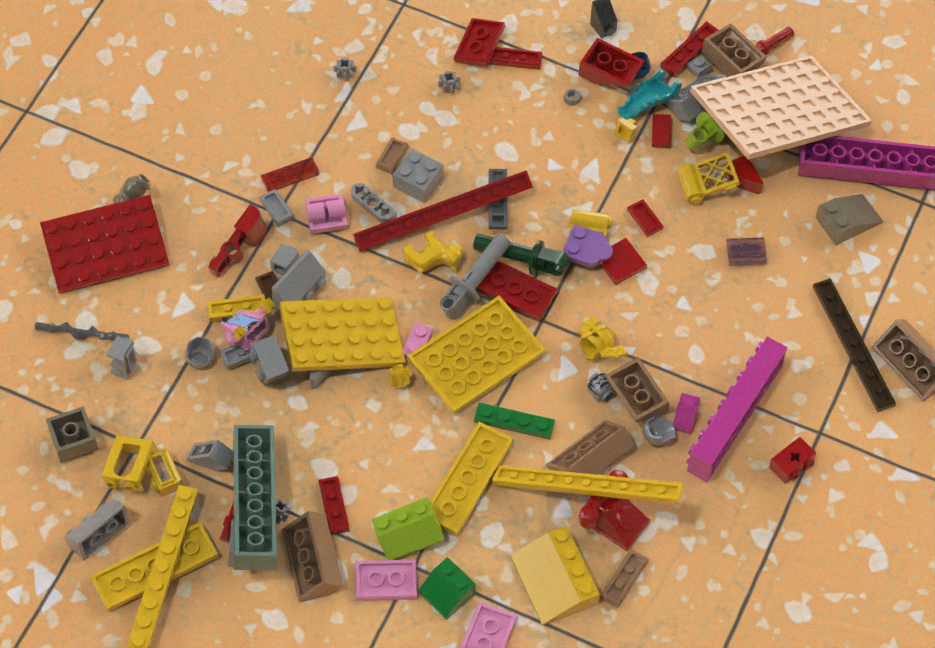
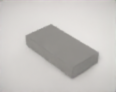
(276, 207)

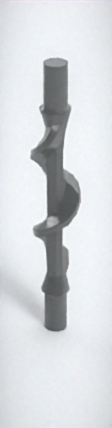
(76, 333)

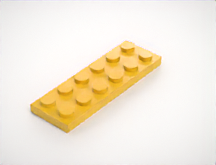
(469, 476)
(129, 577)

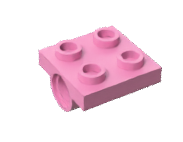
(326, 213)

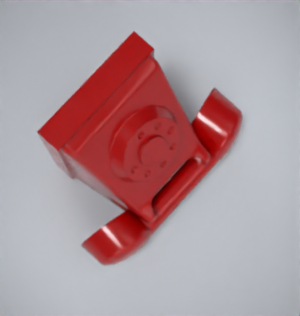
(614, 518)

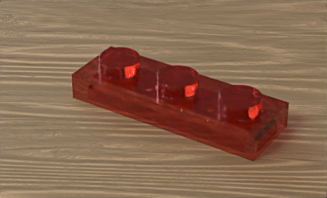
(290, 174)

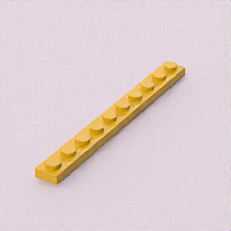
(589, 484)
(163, 568)

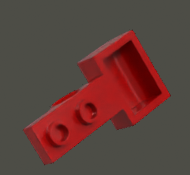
(249, 230)

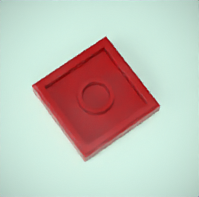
(623, 262)

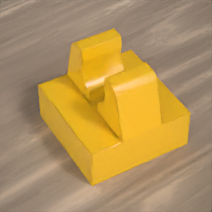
(626, 129)

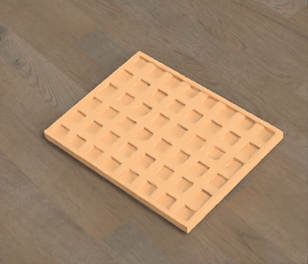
(780, 107)

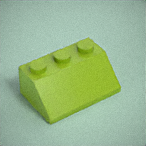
(408, 529)

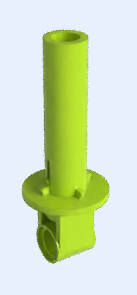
(705, 131)

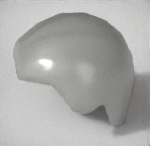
(658, 431)

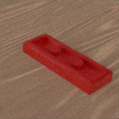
(516, 58)
(334, 505)

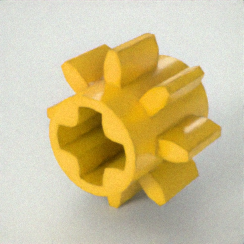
(399, 375)

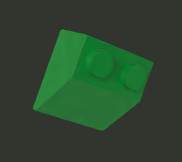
(447, 588)

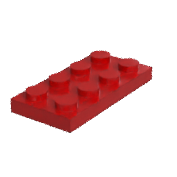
(518, 290)

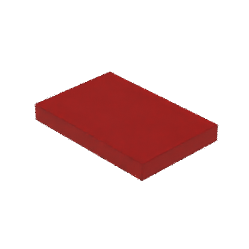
(479, 42)

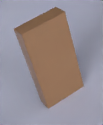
(392, 155)

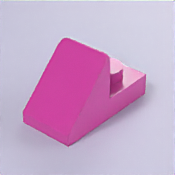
(686, 413)

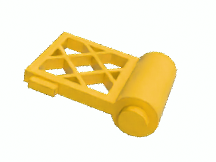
(692, 181)
(592, 220)

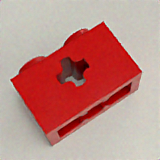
(793, 460)

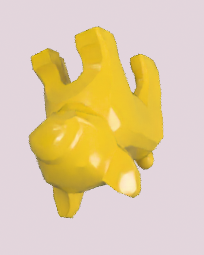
(434, 254)

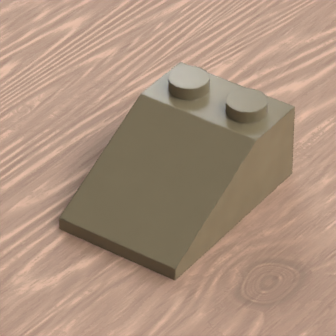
(847, 217)

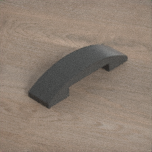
(497, 210)

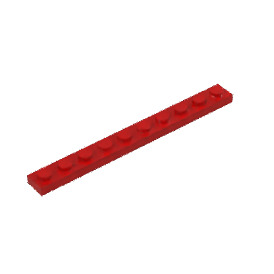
(442, 210)

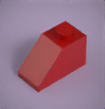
(747, 175)

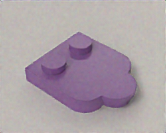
(587, 247)

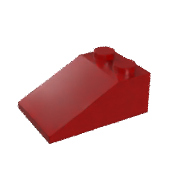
(609, 65)

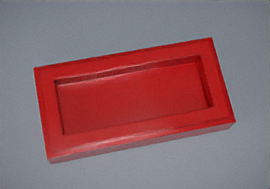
(661, 130)
(645, 218)

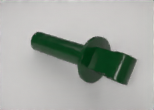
(537, 258)

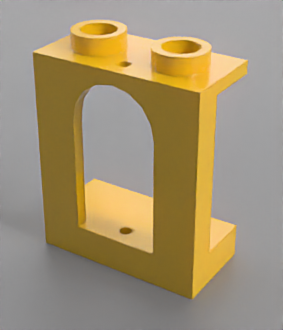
(130, 482)

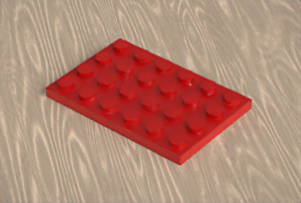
(104, 244)

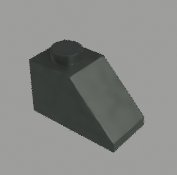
(603, 18)

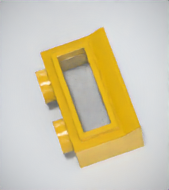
(164, 473)

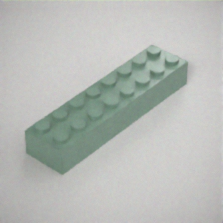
(254, 497)

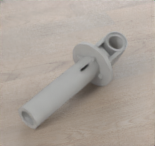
(464, 289)

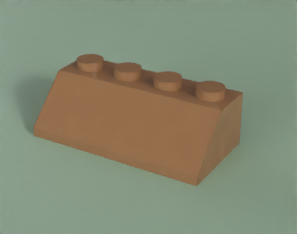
(909, 357)
(594, 450)
(312, 556)

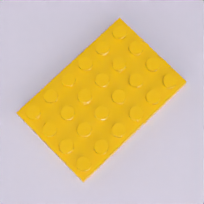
(341, 334)
(476, 354)

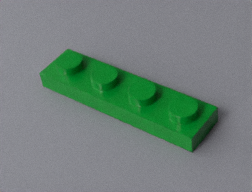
(514, 421)

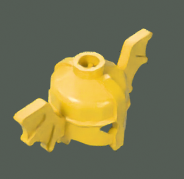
(598, 341)

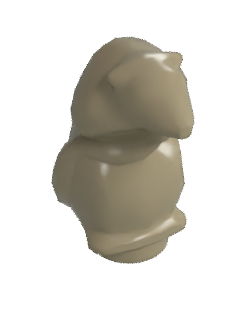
(133, 188)

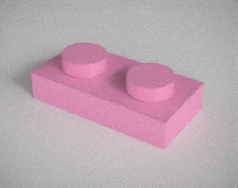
(419, 336)

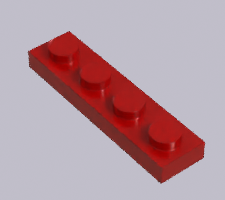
(687, 50)

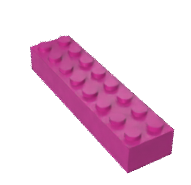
(869, 161)
(736, 409)

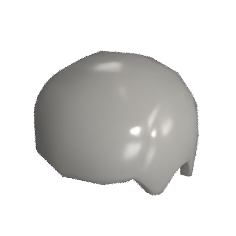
(199, 352)

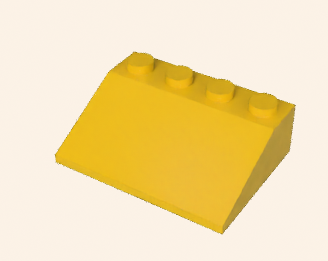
(555, 576)

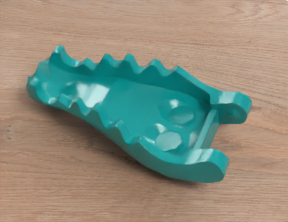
(647, 95)

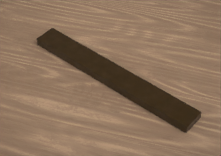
(854, 345)

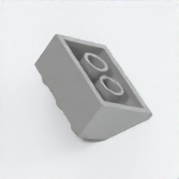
(684, 104)
(299, 281)
(97, 528)

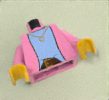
(246, 326)

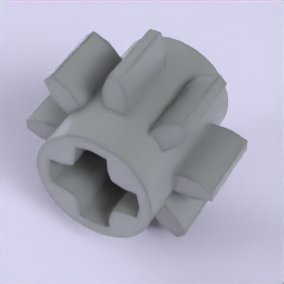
(344, 68)
(449, 82)
(281, 511)

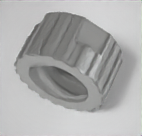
(569, 101)

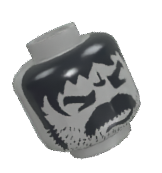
(600, 388)

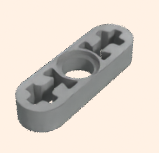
(369, 196)

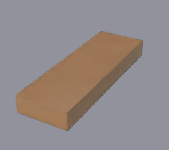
(624, 578)

